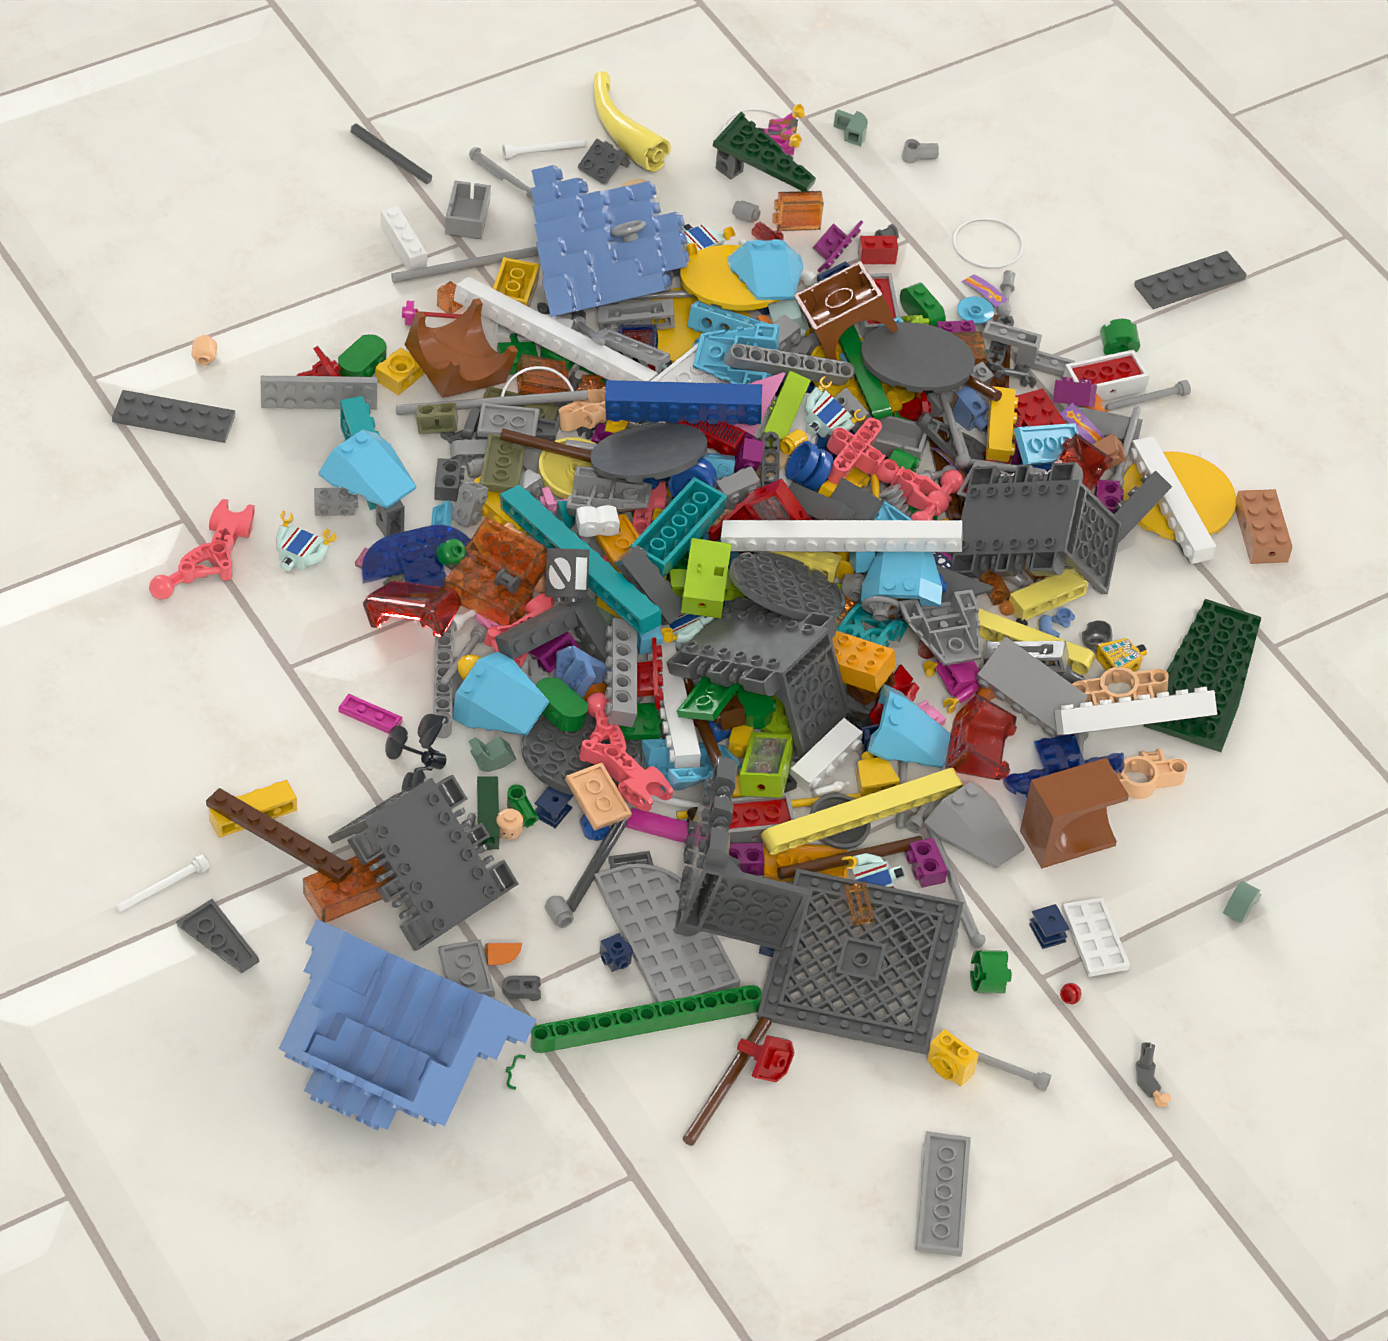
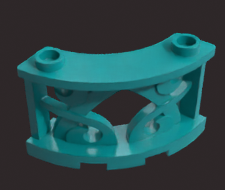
(885, 630)

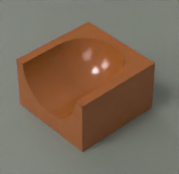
(1068, 812)

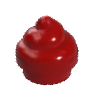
(1070, 993)

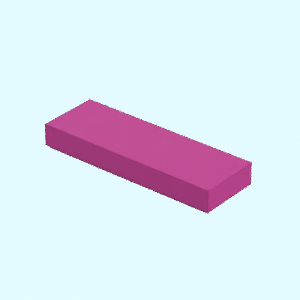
(369, 713)
(658, 825)

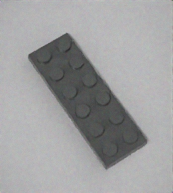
(1190, 279)
(173, 416)

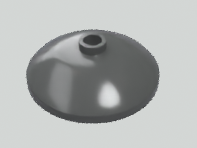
(847, 839)

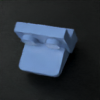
(579, 669)

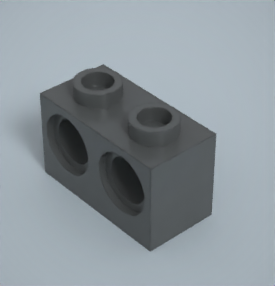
(728, 165)
(448, 479)

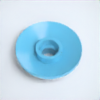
(975, 309)

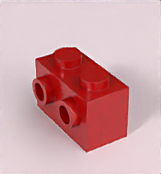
(878, 249)

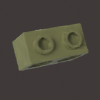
(437, 418)

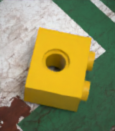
(398, 371)
(952, 1058)

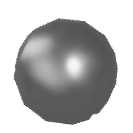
(1096, 633)

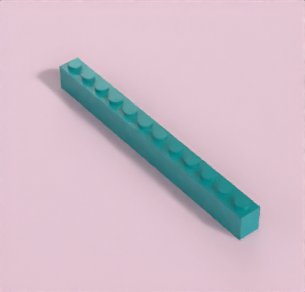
(602, 577)

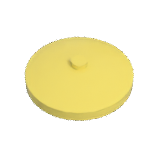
(559, 470)

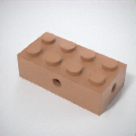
(1263, 526)

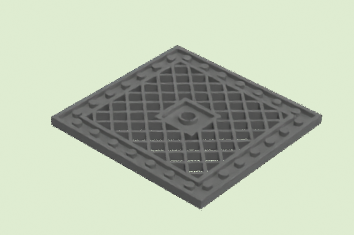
(857, 1026)

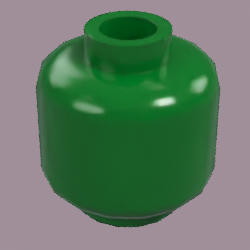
(451, 552)

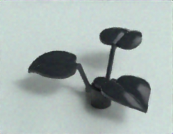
(428, 732)

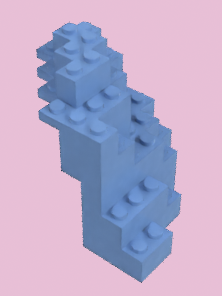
(582, 258)
(390, 1032)

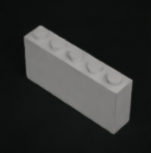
(1028, 685)

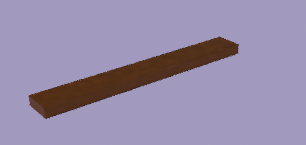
(956, 505)

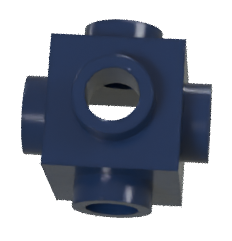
(616, 952)

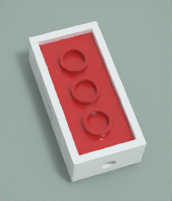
(1113, 374)

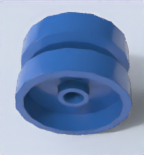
(809, 465)
(702, 470)

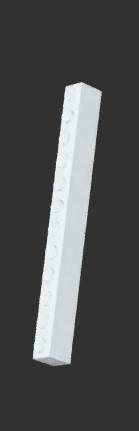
(551, 333)
(843, 535)

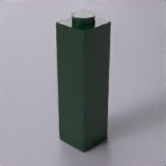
(488, 809)

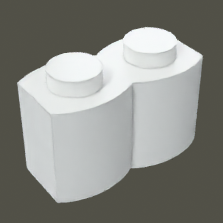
(597, 521)

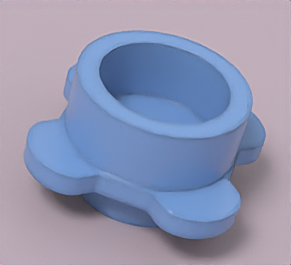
(1063, 617)

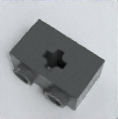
(390, 519)

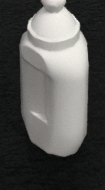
(836, 786)

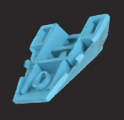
(768, 269)
(716, 344)
(369, 468)
(904, 576)
(498, 697)
(908, 732)
(681, 778)

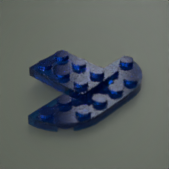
(411, 554)
(1055, 756)

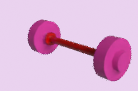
(409, 312)

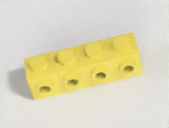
(825, 562)
(1048, 594)

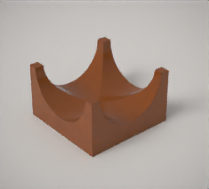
(840, 303)
(458, 354)

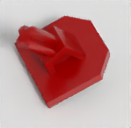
(324, 367)
(914, 408)
(772, 1057)

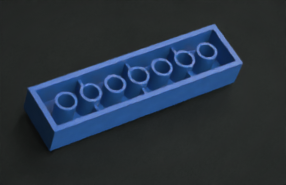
(683, 401)

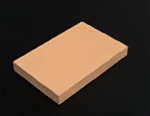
(598, 796)

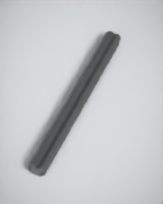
(391, 153)
(595, 864)

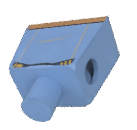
(969, 410)

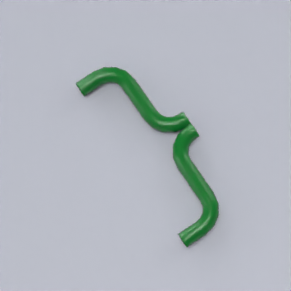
(510, 1068)

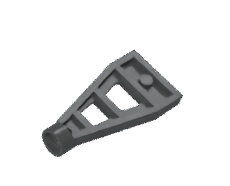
(931, 427)

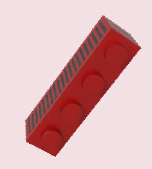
(720, 436)

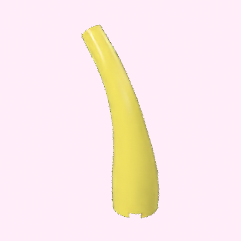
(635, 140)

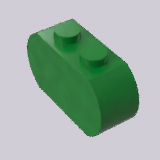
(919, 301)
(363, 356)
(565, 706)
(757, 708)

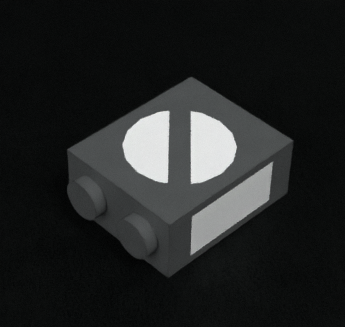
(567, 574)

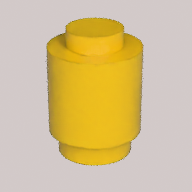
(792, 440)

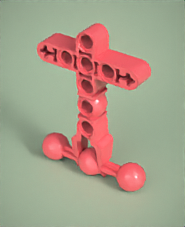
(858, 452)

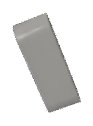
(467, 450)

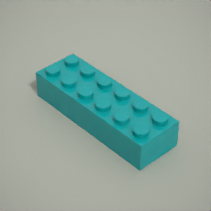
(354, 418)
(684, 518)

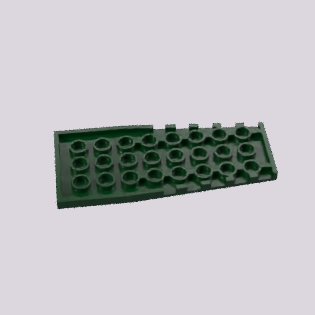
(1214, 657)

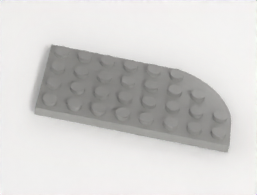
(645, 910)

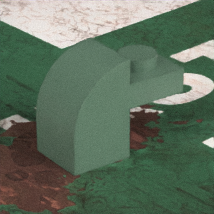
(854, 125)
(492, 755)
(1242, 901)

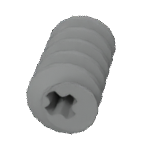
(894, 497)

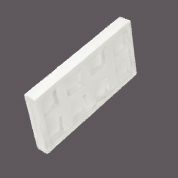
(1095, 937)

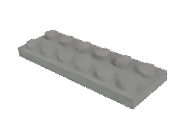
(315, 391)
(943, 1194)

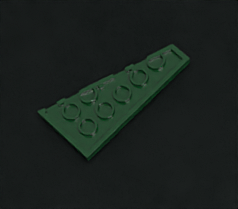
(760, 151)

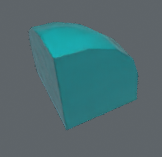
(562, 515)

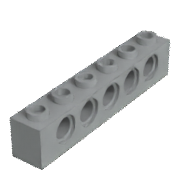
(621, 673)

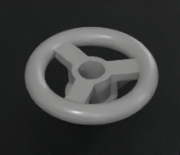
(628, 230)
(880, 609)

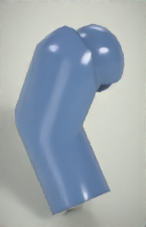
(1046, 626)

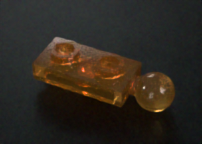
(1000, 592)

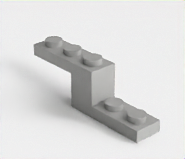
(1028, 347)

